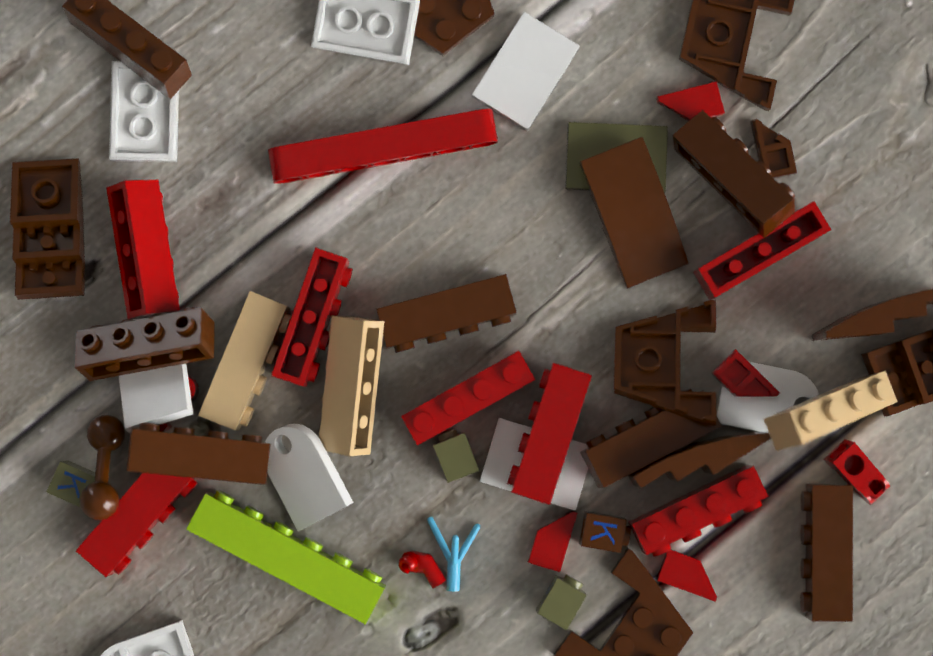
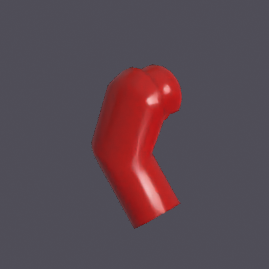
(422, 563)

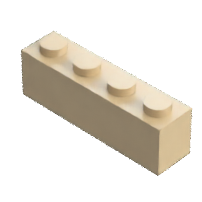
(245, 361)
(351, 385)
(830, 410)

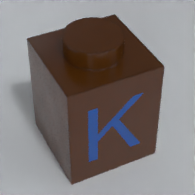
(604, 532)

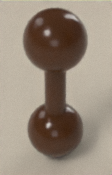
(100, 498)

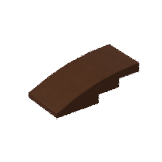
(634, 212)
(48, 229)
(877, 318)
(908, 369)
(710, 455)

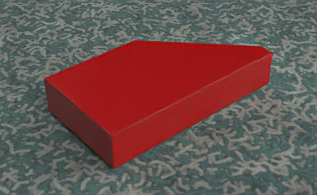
(694, 100)
(743, 378)
(552, 542)
(686, 574)

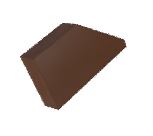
(773, 150)

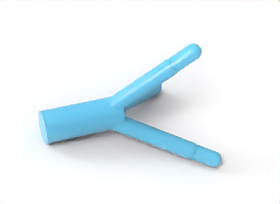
(454, 557)

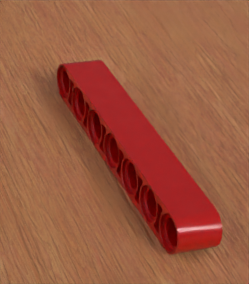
(382, 146)

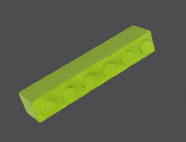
(287, 557)

